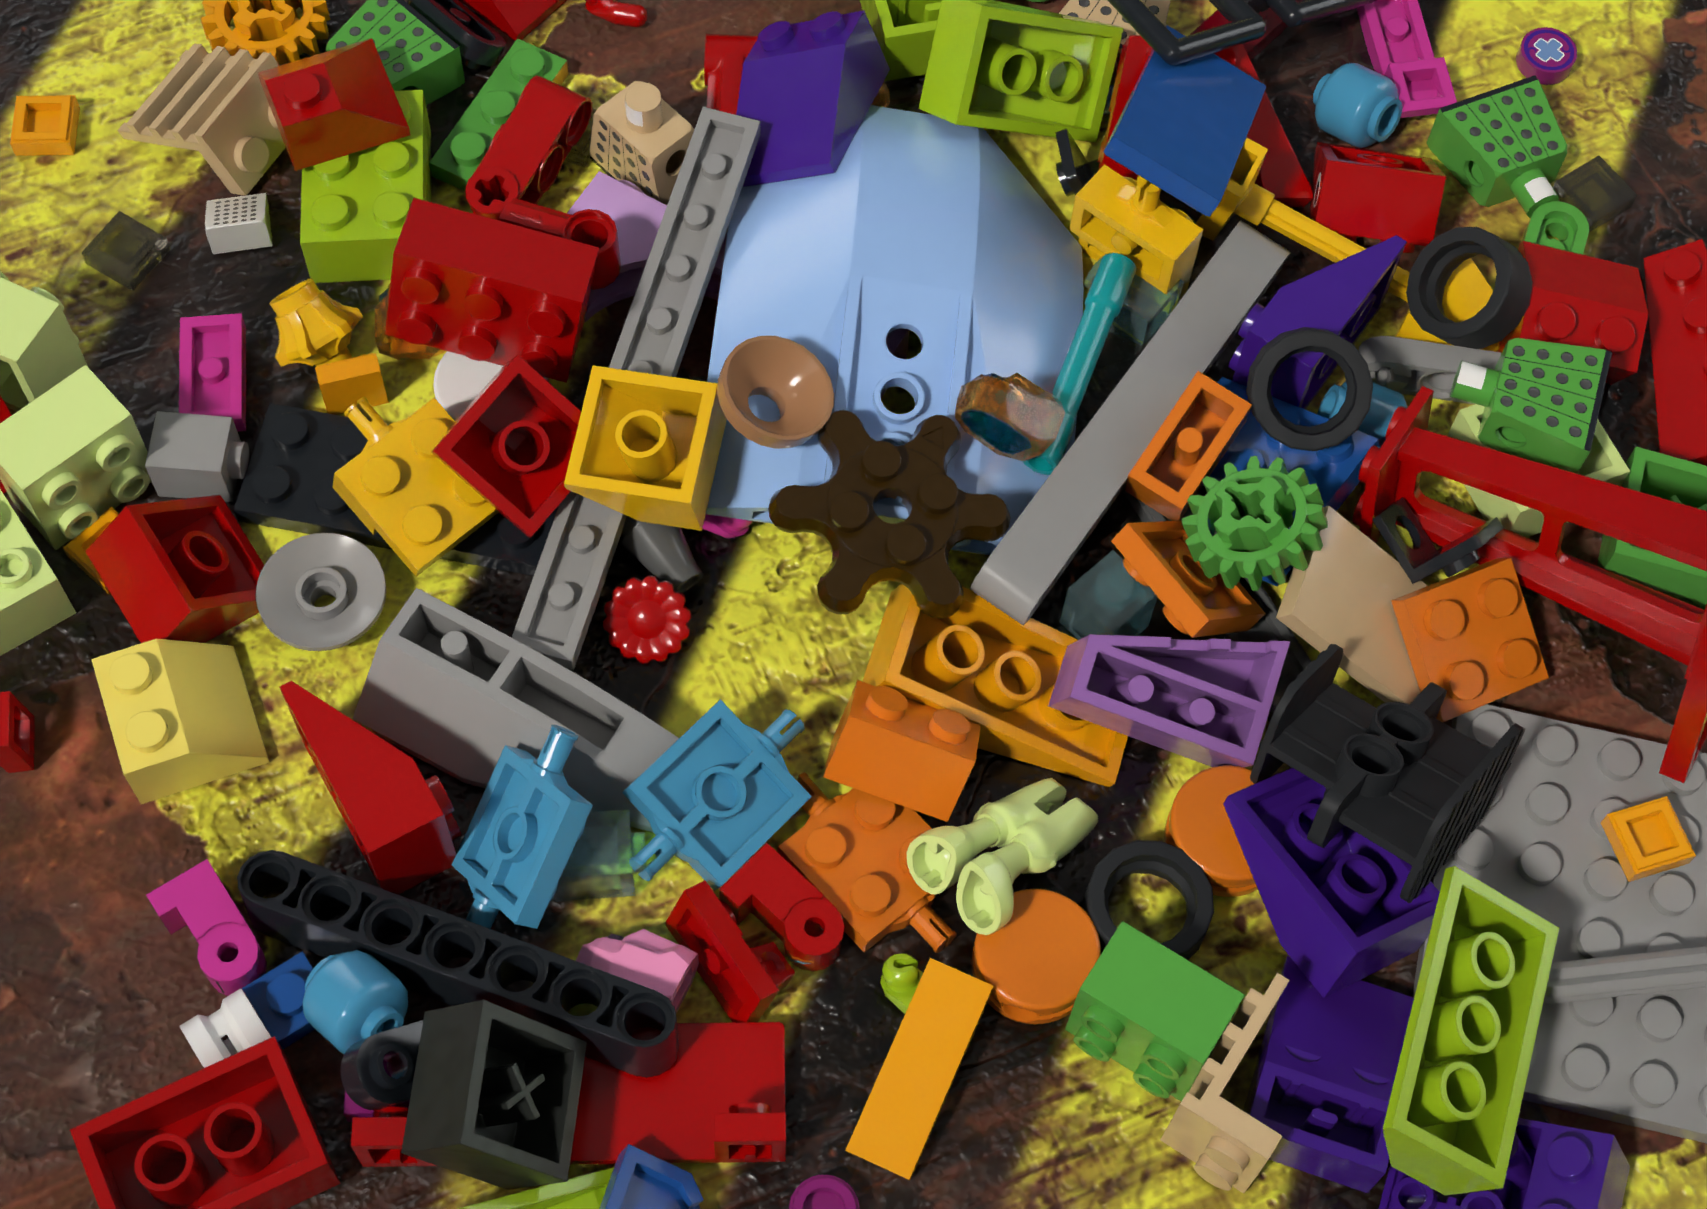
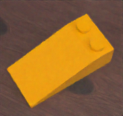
(994, 677)

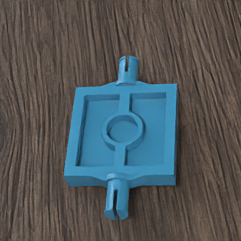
(717, 795)
(522, 833)

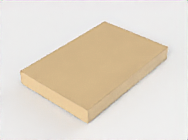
(1348, 603)

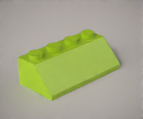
(1469, 1039)

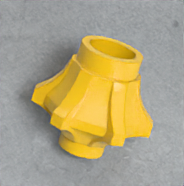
(312, 326)

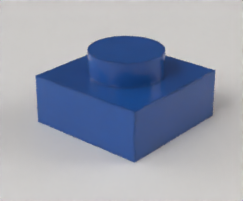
(279, 1000)

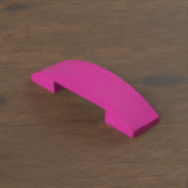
(1404, 54)

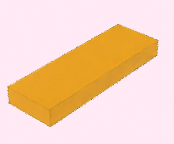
(919, 1069)

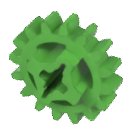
(1252, 523)

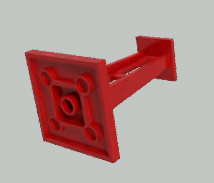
(1541, 566)

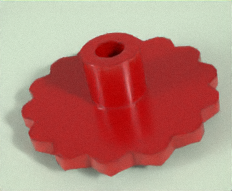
(647, 619)

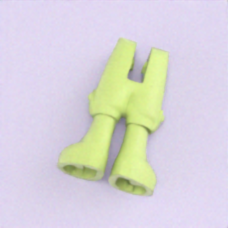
(1032, 840)

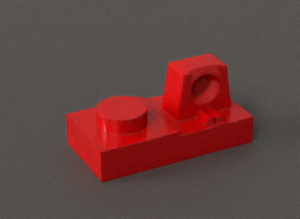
(737, 975)

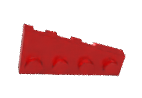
(1679, 348)

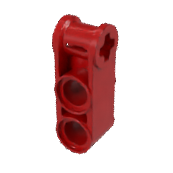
(529, 147)

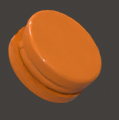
(1205, 832)
(1037, 957)

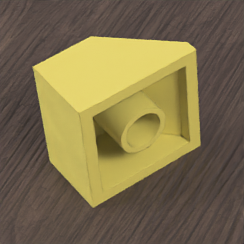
(178, 715)

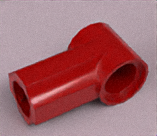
(724, 69)
(584, 226)

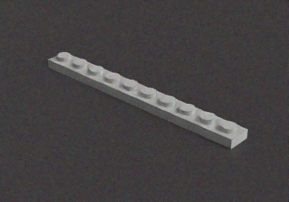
(651, 342)

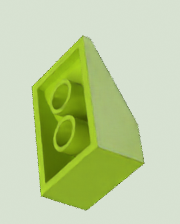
(1019, 69)

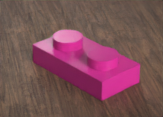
(213, 367)

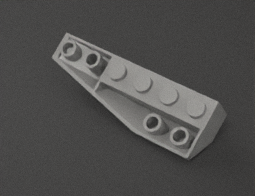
(467, 690)

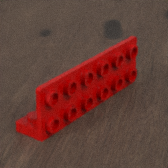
(710, 1107)

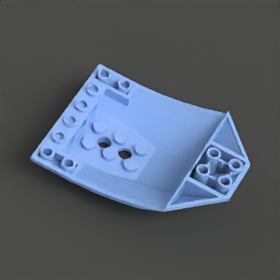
(909, 234)

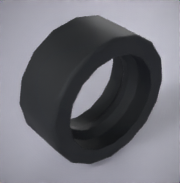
(1436, 265)
(1339, 426)
(1162, 861)

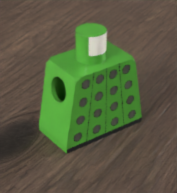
(409, 46)
(1502, 145)
(1538, 400)

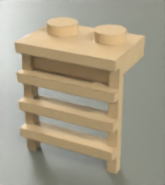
(217, 109)
(1210, 1130)

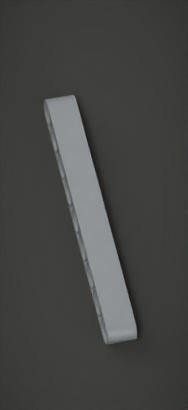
(1105, 452)

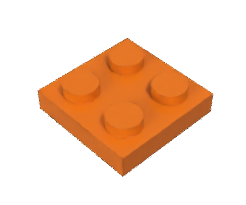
(1193, 603)
(1471, 637)

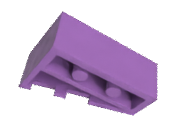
(1174, 693)

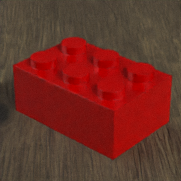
(489, 289)
(211, 1141)

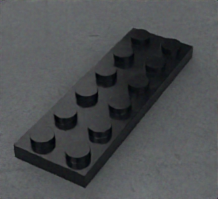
(293, 491)

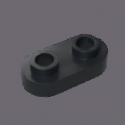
(476, 39)
(364, 1070)

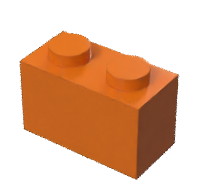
(1187, 446)
(903, 750)

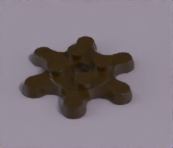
(878, 551)

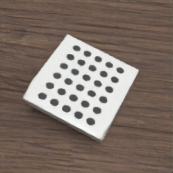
(238, 223)

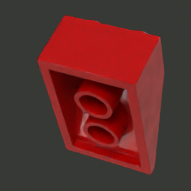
(387, 804)

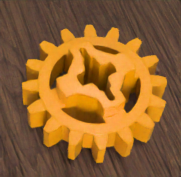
(266, 27)

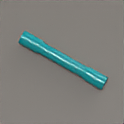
(1102, 307)

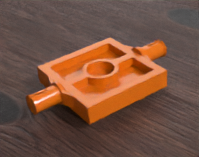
(859, 862)

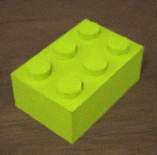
(362, 199)

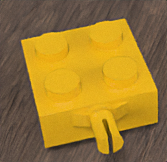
(1130, 220)
(406, 489)

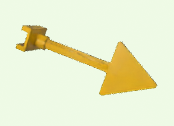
(1463, 293)

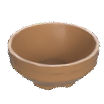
(788, 377)

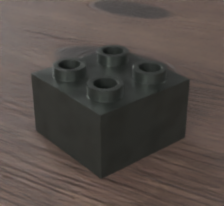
(494, 1096)

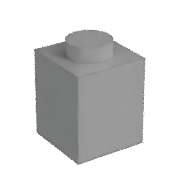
(195, 456)

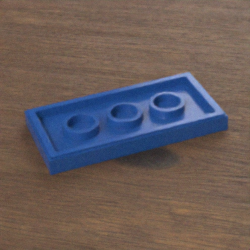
(1186, 126)

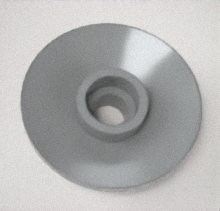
(315, 568)

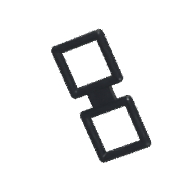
(1245, 24)

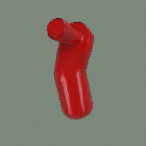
(617, 12)

